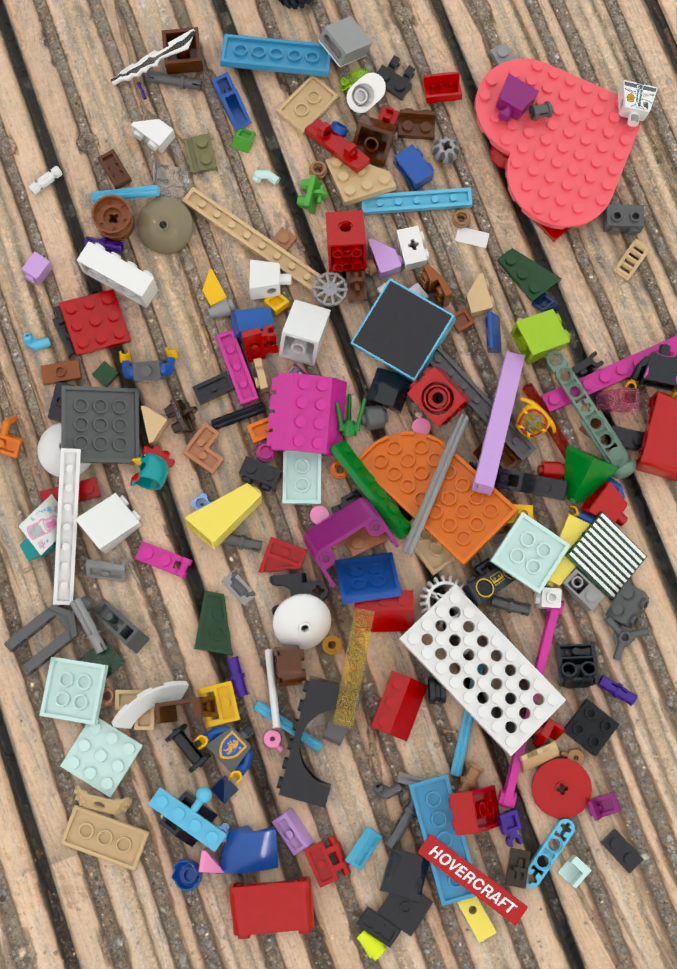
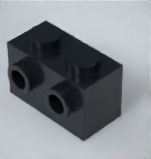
(260, 473)

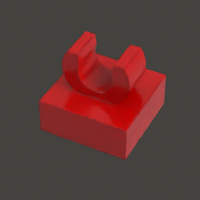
(388, 115)

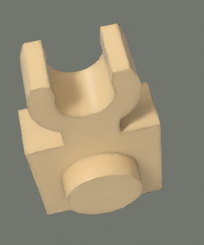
(260, 380)

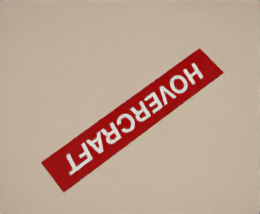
(472, 879)

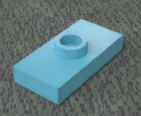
(363, 848)

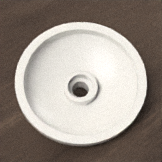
(49, 450)
(300, 611)

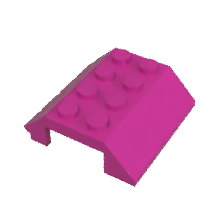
(305, 413)

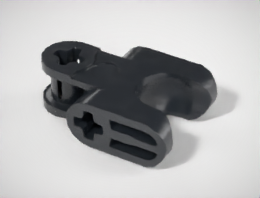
(298, 584)

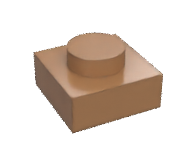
(284, 239)

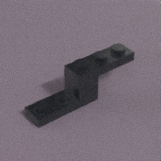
(529, 483)

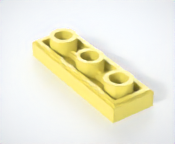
(478, 919)

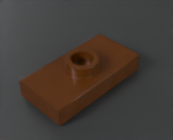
(114, 169)

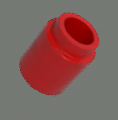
(551, 469)

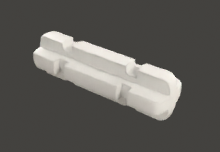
(45, 180)

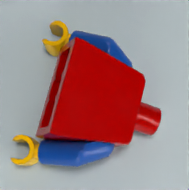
(608, 499)

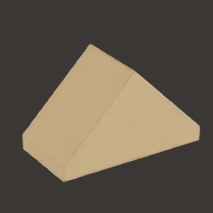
(154, 424)

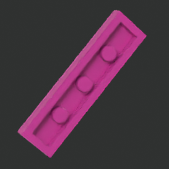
(237, 368)

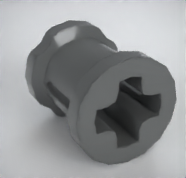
(540, 111)

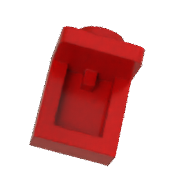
(548, 729)

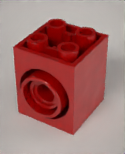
(346, 240)
(426, 394)

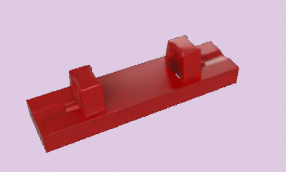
(337, 145)

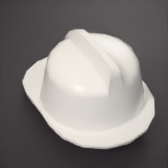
(366, 92)

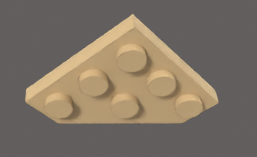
(361, 186)

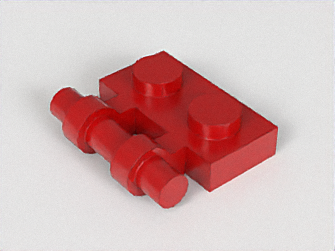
(321, 863)

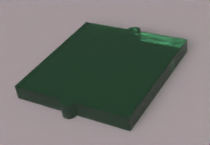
(106, 657)

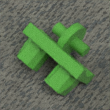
(314, 194)

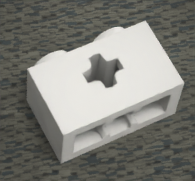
(412, 237)

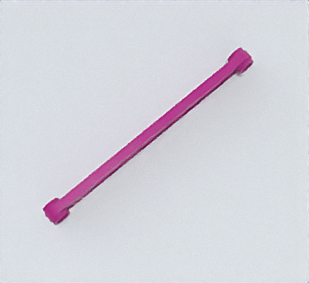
(507, 796)

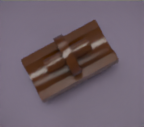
(356, 285)

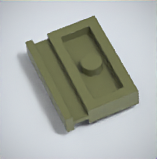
(200, 154)

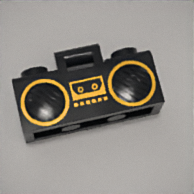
(484, 586)

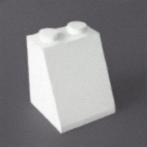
(304, 332)
(109, 522)

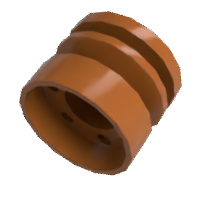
(110, 208)

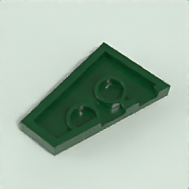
(527, 274)

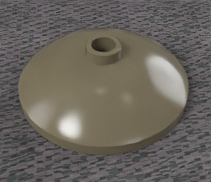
(178, 228)

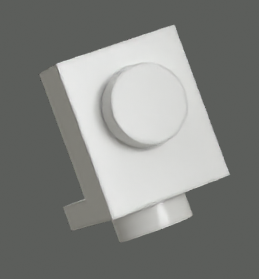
(548, 598)

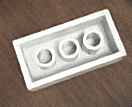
(118, 274)

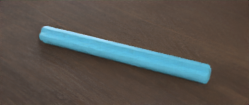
(464, 734)

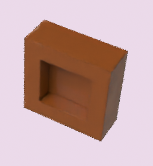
(463, 320)

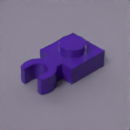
(509, 824)

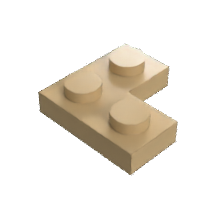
(145, 721)

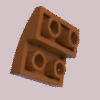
(434, 282)

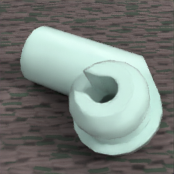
(265, 174)

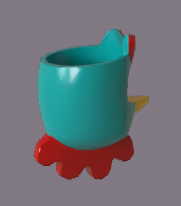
(153, 468)

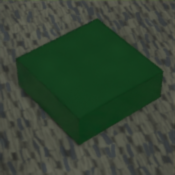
(105, 374)

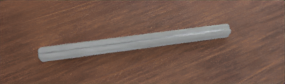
(435, 484)

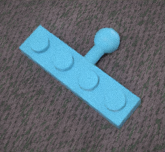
(187, 817)

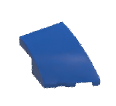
(249, 850)

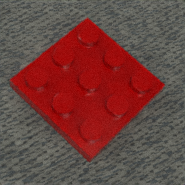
(94, 322)

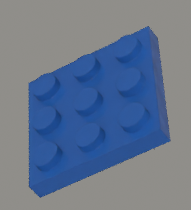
(367, 578)

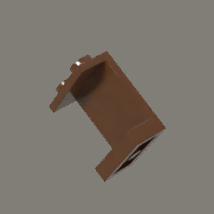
(202, 707)

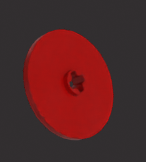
(572, 776)

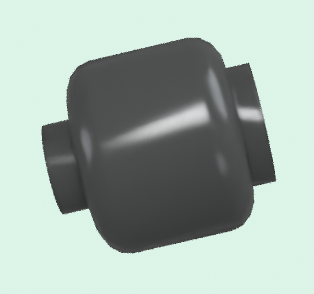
(374, 417)

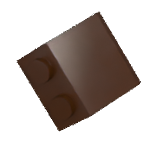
(374, 139)

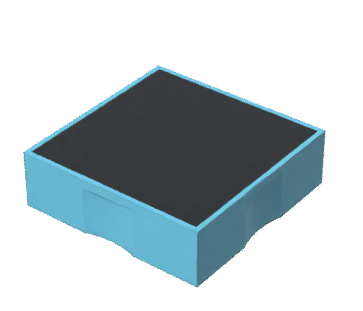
(403, 330)

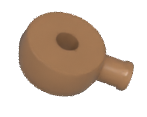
(571, 753)

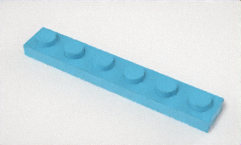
(418, 201)

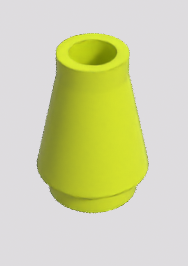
(372, 946)

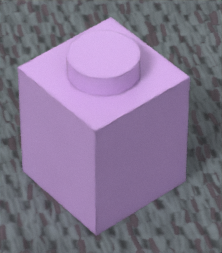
(37, 268)

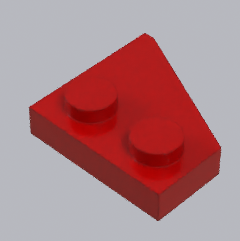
(282, 556)

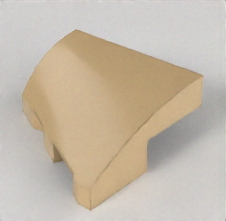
(539, 756)

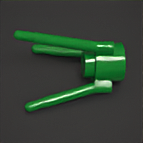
(349, 427)

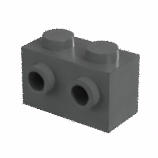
(623, 219)

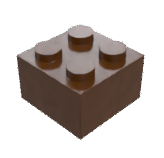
(187, 60)

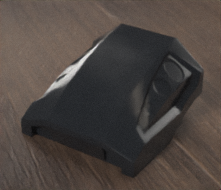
(388, 390)
(577, 665)
(405, 875)

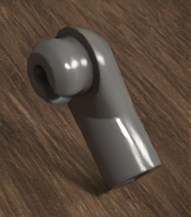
(386, 792)

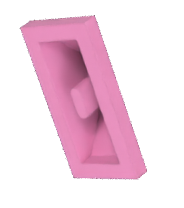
(209, 863)

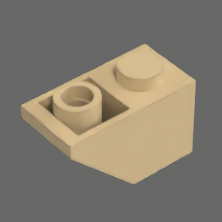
(478, 300)

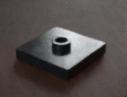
(404, 912)

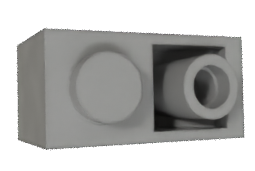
(582, 590)

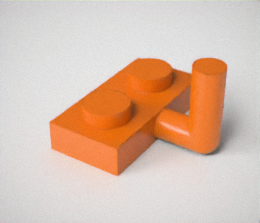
(9, 444)

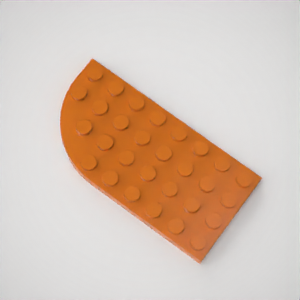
(459, 517)

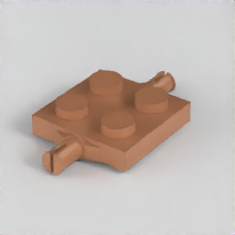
(361, 542)

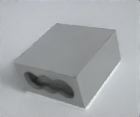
(345, 41)

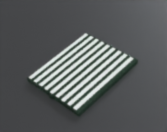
(605, 555)

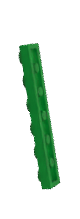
(371, 489)

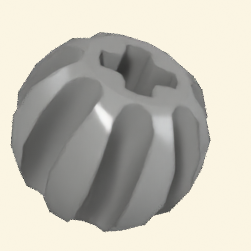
(442, 145)

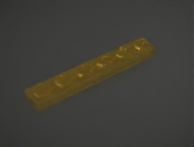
(353, 668)

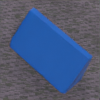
(493, 333)

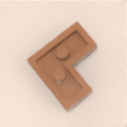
(199, 449)

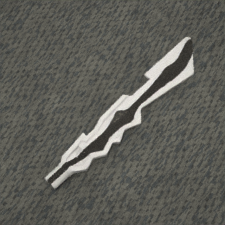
(152, 59)

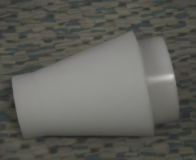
(223, 308)

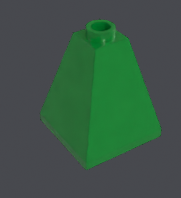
(585, 473)

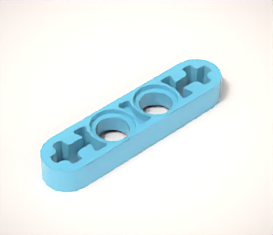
(550, 854)

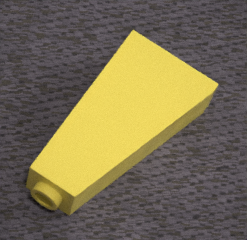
(221, 517)
(570, 532)

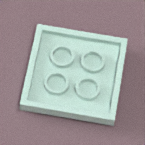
(530, 553)
(74, 690)
(102, 756)

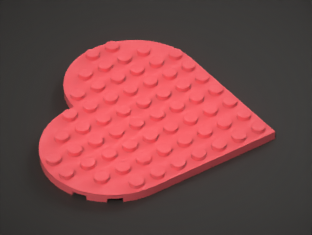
(560, 165)

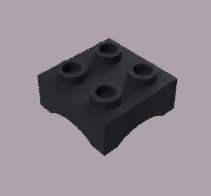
(590, 727)

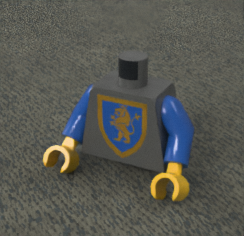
(148, 369)
(230, 748)

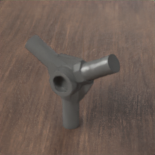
(623, 636)

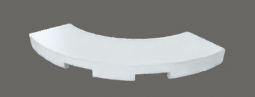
(146, 700)

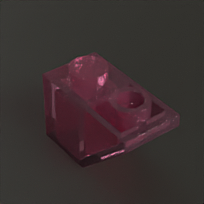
(618, 400)

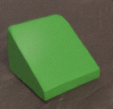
(243, 140)

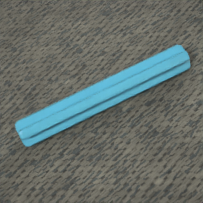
(128, 193)
(287, 725)

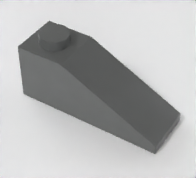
(120, 626)

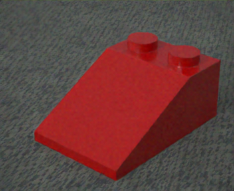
(474, 810)

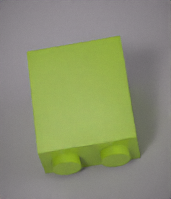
(540, 335)

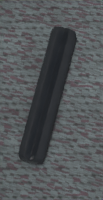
(238, 415)

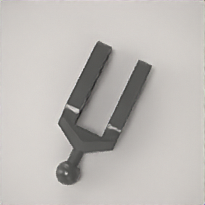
(67, 618)

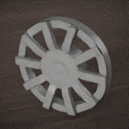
(330, 289)

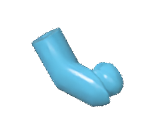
(34, 343)

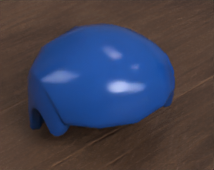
(186, 874)

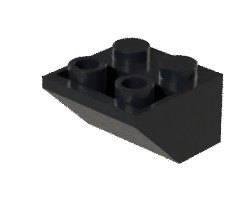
(188, 798)

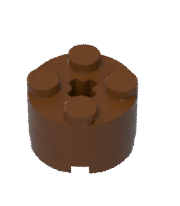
(289, 665)

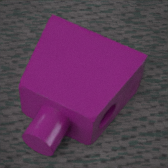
(515, 98)

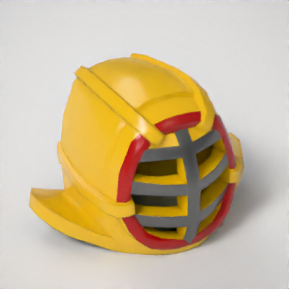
(533, 419)

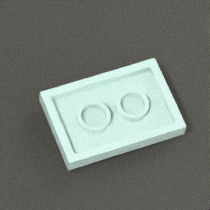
(301, 478)

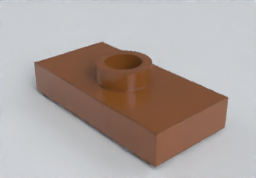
(61, 372)

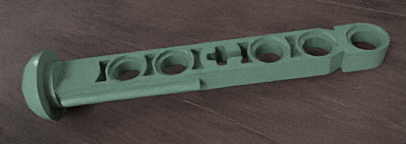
(618, 455)

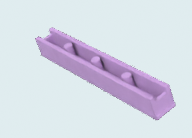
(498, 423)

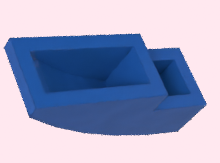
(231, 101)

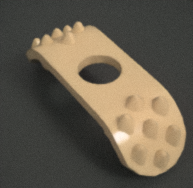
(111, 806)

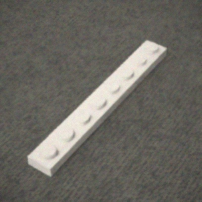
(66, 526)

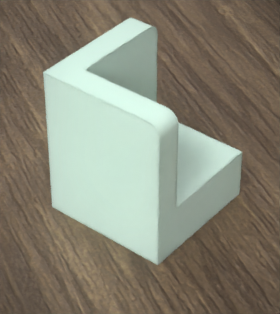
(574, 871)

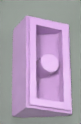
(293, 831)

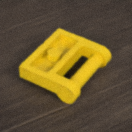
(225, 703)

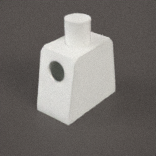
(266, 279)

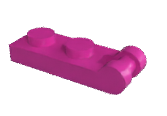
(162, 559)

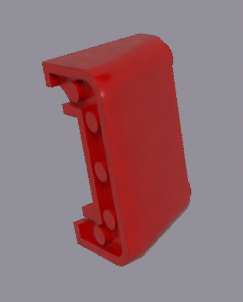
(659, 443)
(272, 907)

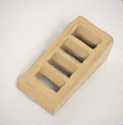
(637, 249)

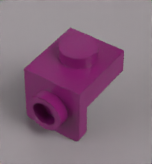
(603, 805)

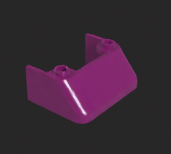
(341, 525)

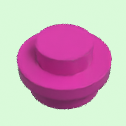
(265, 453)

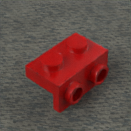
(442, 87)

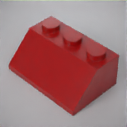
(392, 613)
(399, 705)

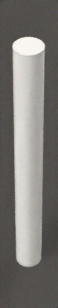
(272, 689)

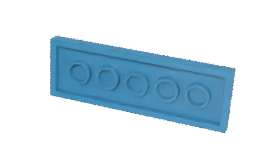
(275, 55)
(435, 818)

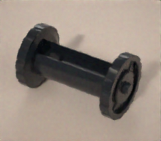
(187, 748)

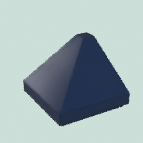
(545, 303)
(224, 789)

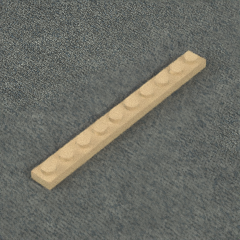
(253, 240)

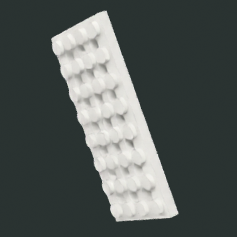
(495, 669)

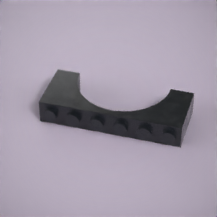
(298, 780)

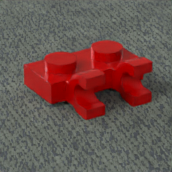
(254, 345)

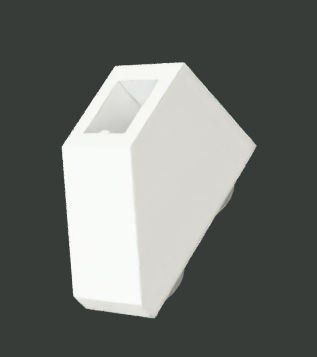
(155, 133)

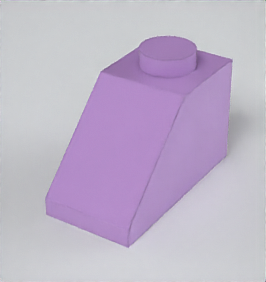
(384, 258)

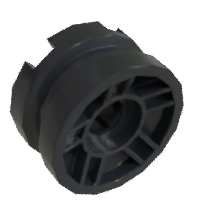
(436, 691)

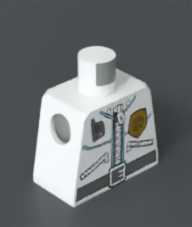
(635, 101)

